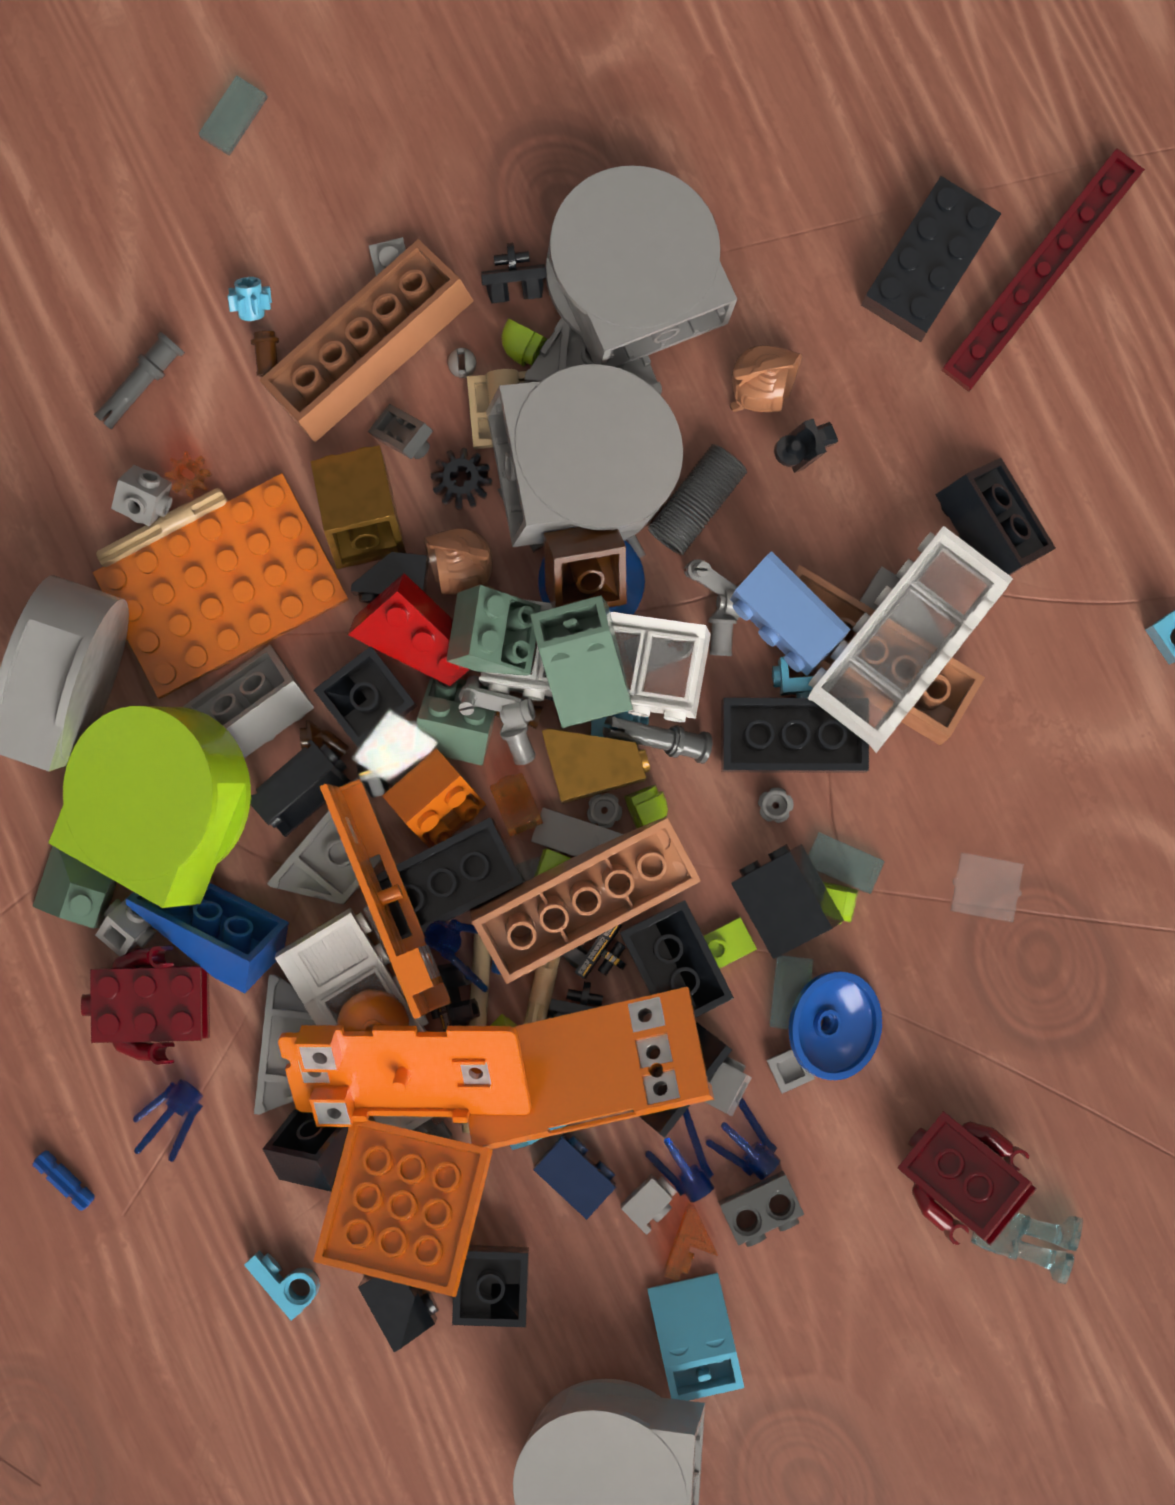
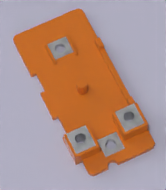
(404, 1072)

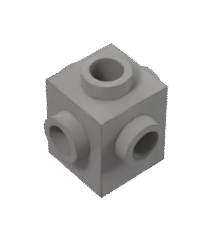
(142, 495)
(124, 929)

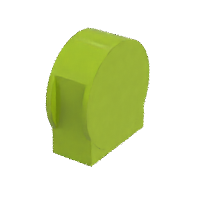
(154, 801)

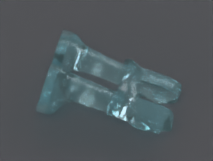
(1056, 1261)

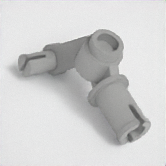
(725, 615)
(513, 711)

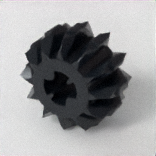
(453, 470)

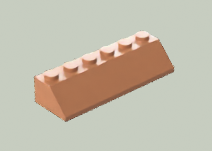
(367, 340)
(944, 700)

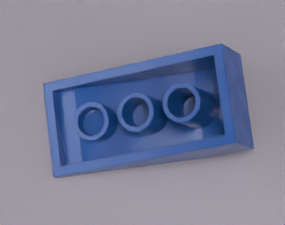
(221, 934)

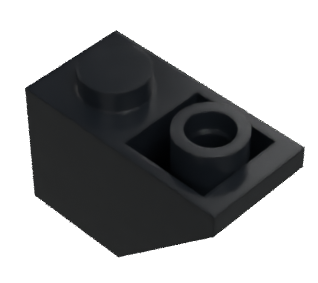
(387, 571)

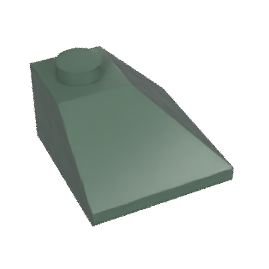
(74, 890)

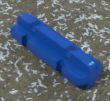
(63, 1180)

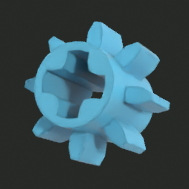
(249, 298)

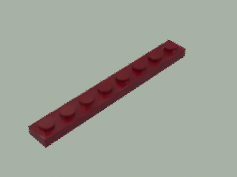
(1042, 270)

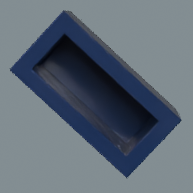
(575, 1175)

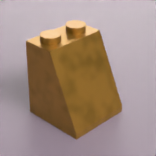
(357, 506)
(592, 764)

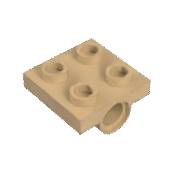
(481, 392)

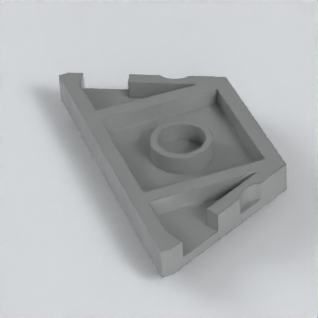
(568, 349)
(320, 866)
(282, 1014)

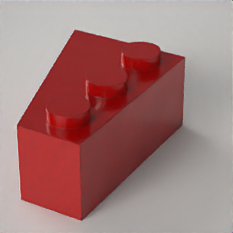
(409, 629)

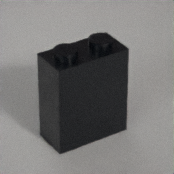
(786, 900)

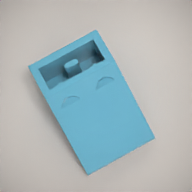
(695, 1338)

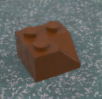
(584, 566)

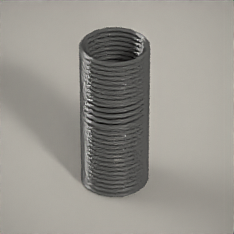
(703, 490)

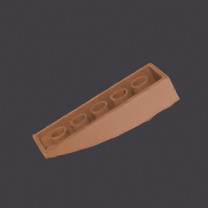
(583, 898)

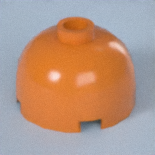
(370, 1009)

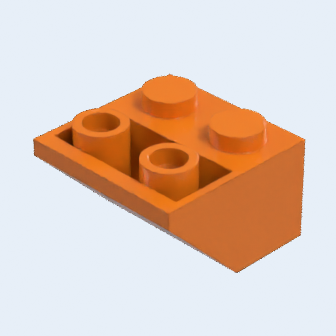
(434, 799)

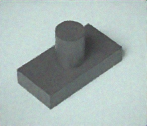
(402, 432)

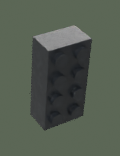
(930, 259)
(787, 738)
(455, 876)

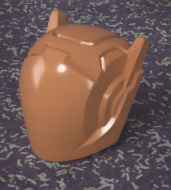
(764, 378)
(459, 559)

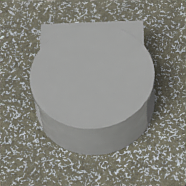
(636, 264)
(583, 452)
(59, 670)
(612, 1448)

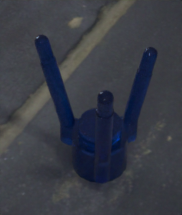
(447, 941)
(182, 1099)
(759, 1158)
(693, 1181)

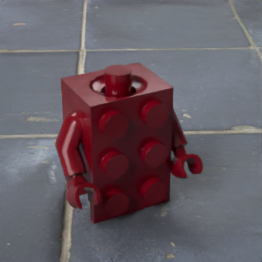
(147, 1004)
(966, 1177)

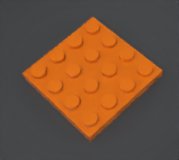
(403, 1206)

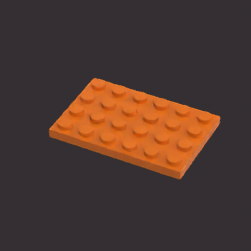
(222, 586)

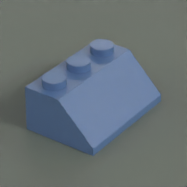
(788, 614)

